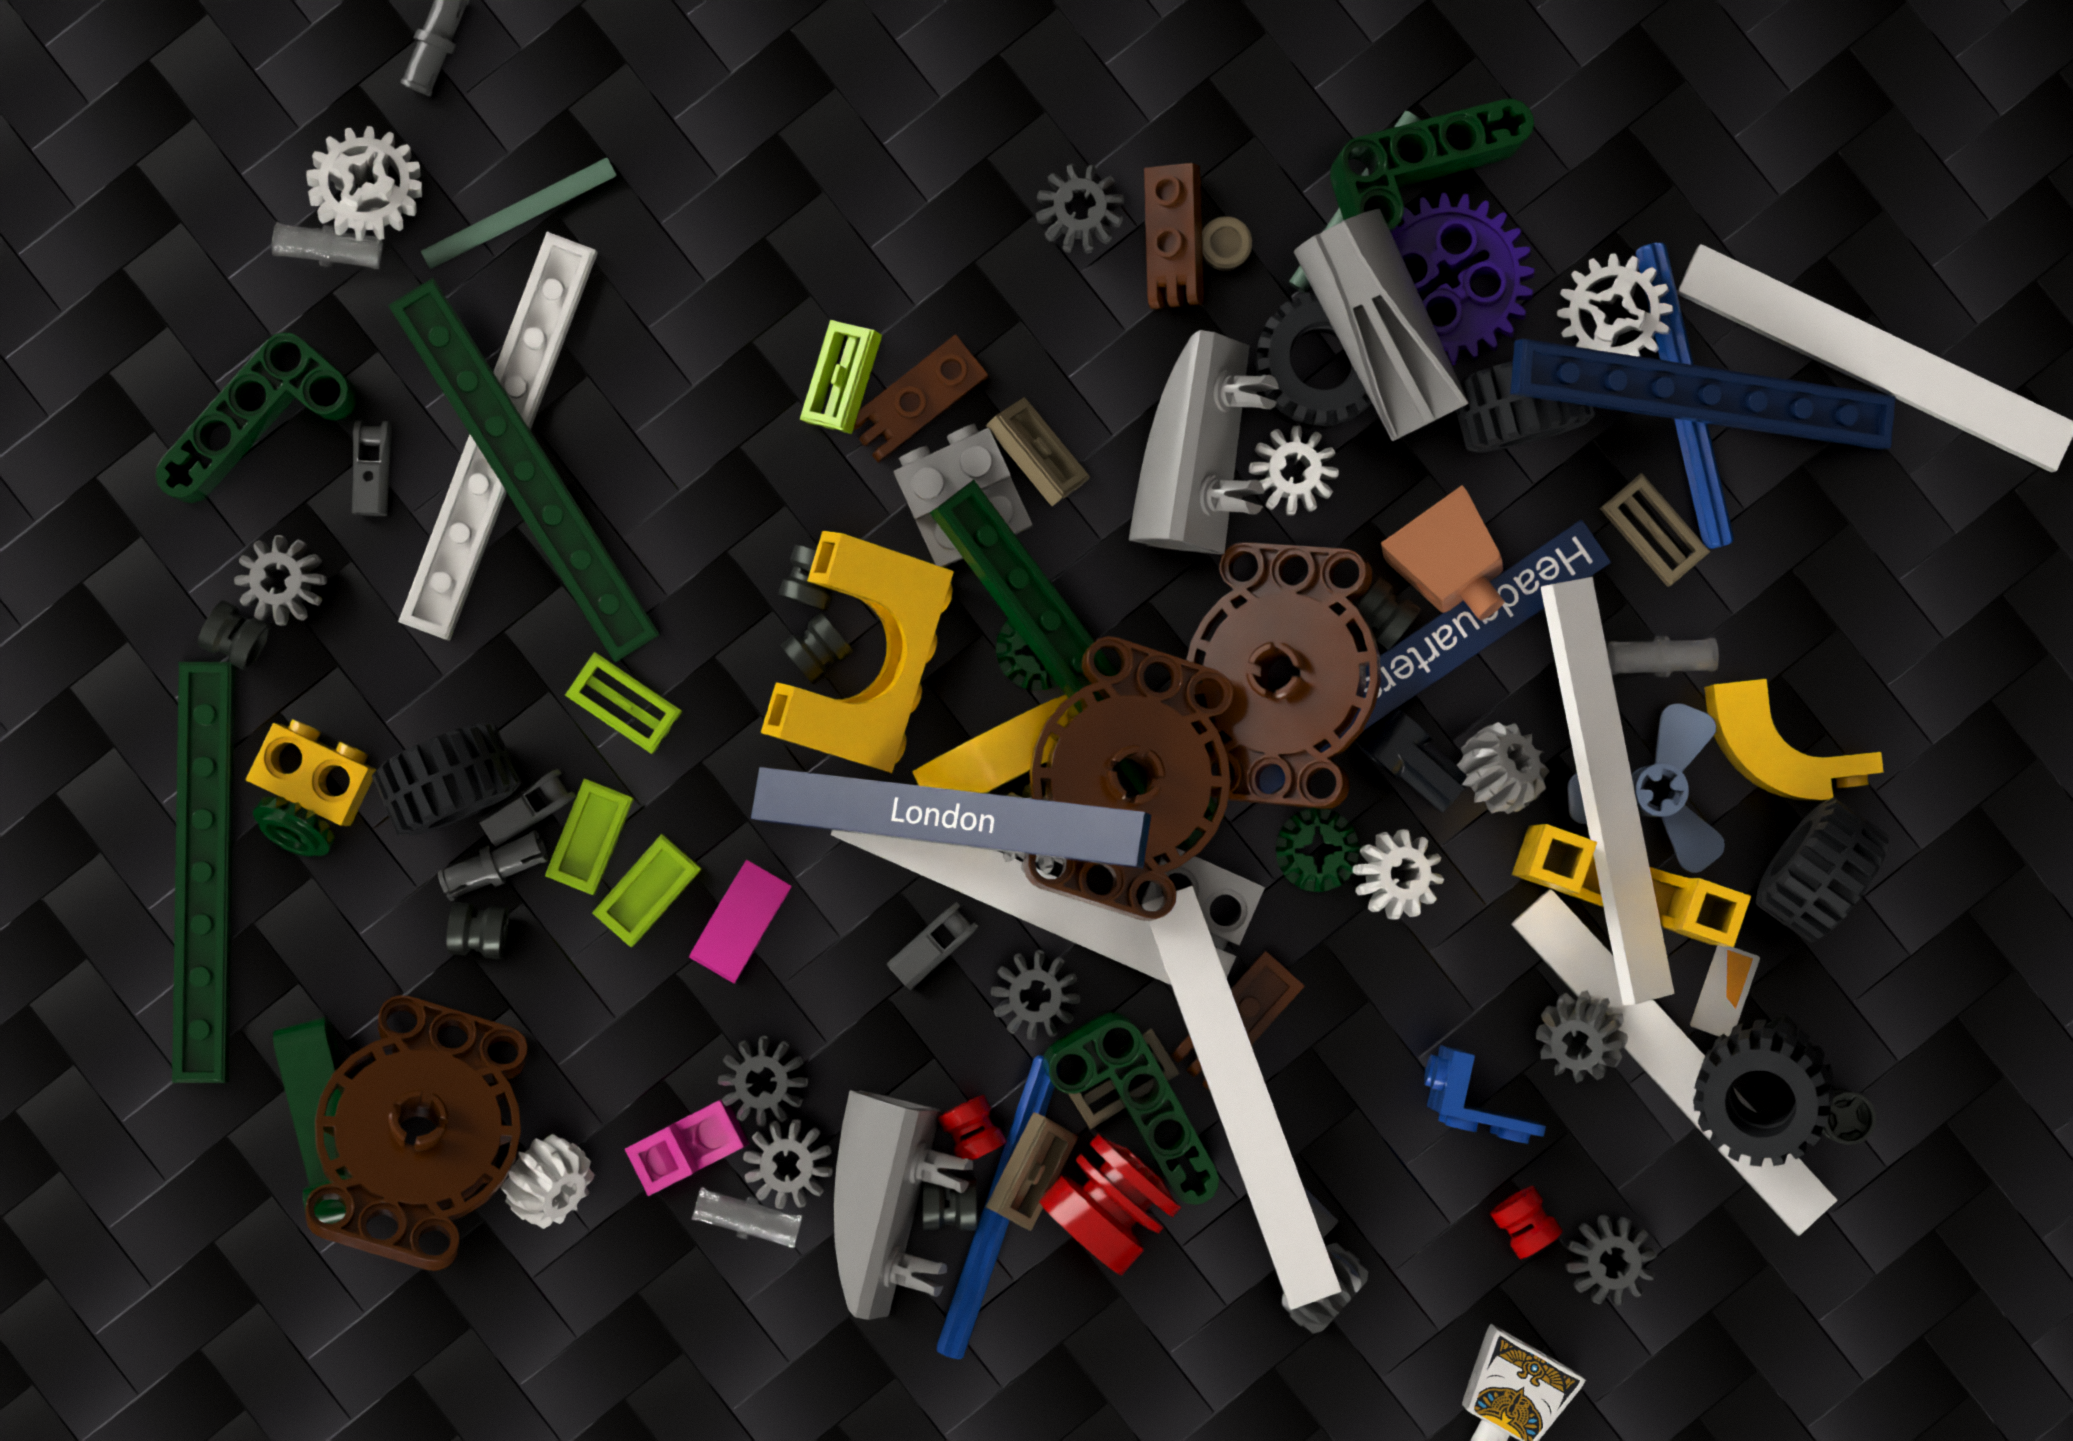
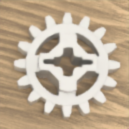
(358, 162)
(1623, 288)

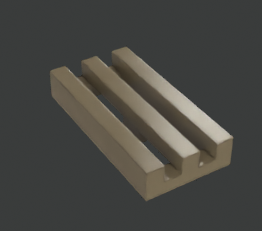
(1038, 451)
(1640, 544)
(1141, 1090)
(1026, 1168)

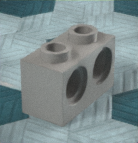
(1209, 883)

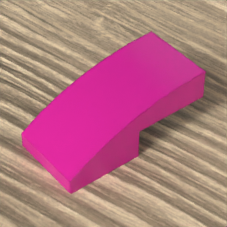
(740, 921)
(686, 1146)

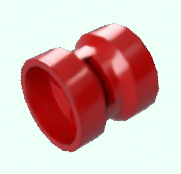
(967, 1118)
(1526, 1222)

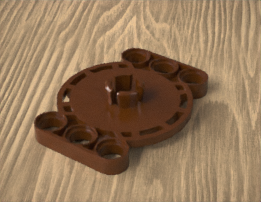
(1312, 708)
(1160, 738)
(442, 1166)

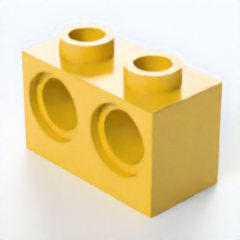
(308, 782)

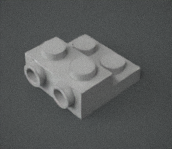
(935, 477)

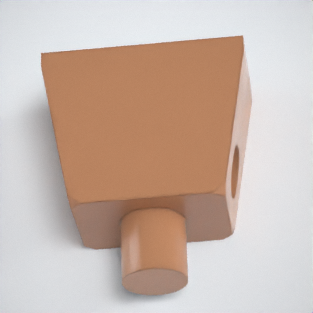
(1449, 556)

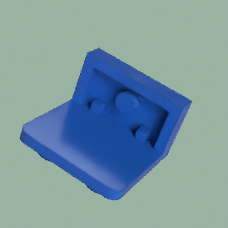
(1449, 1081)

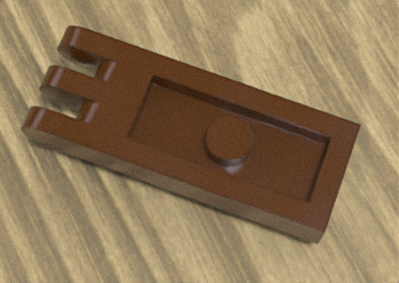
(1173, 234)
(920, 397)
(1259, 996)

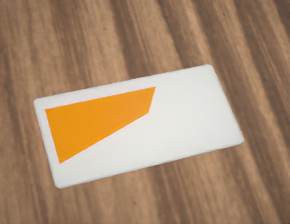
(1724, 990)

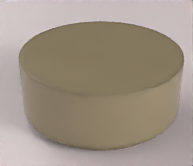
(1226, 243)

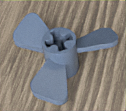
(1680, 739)

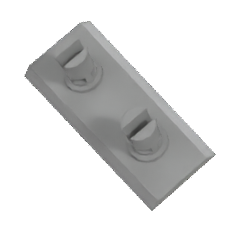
(1381, 322)
(1193, 449)
(876, 1195)

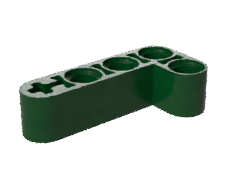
(1433, 154)
(246, 425)
(306, 1061)
(1144, 1111)

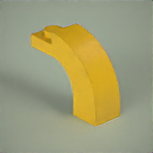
(994, 755)
(1764, 758)

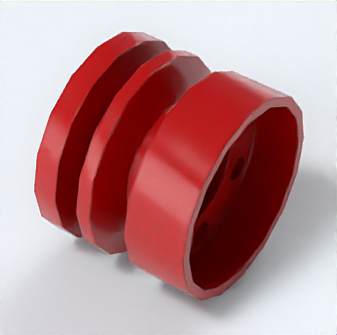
(1110, 1204)

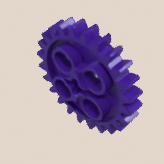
(1476, 316)

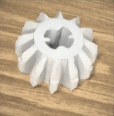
(1309, 478)
(1409, 857)
(548, 1181)

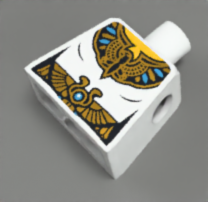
(1517, 1389)

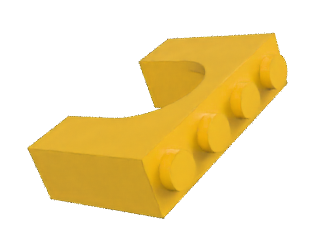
(909, 603)
(1684, 904)

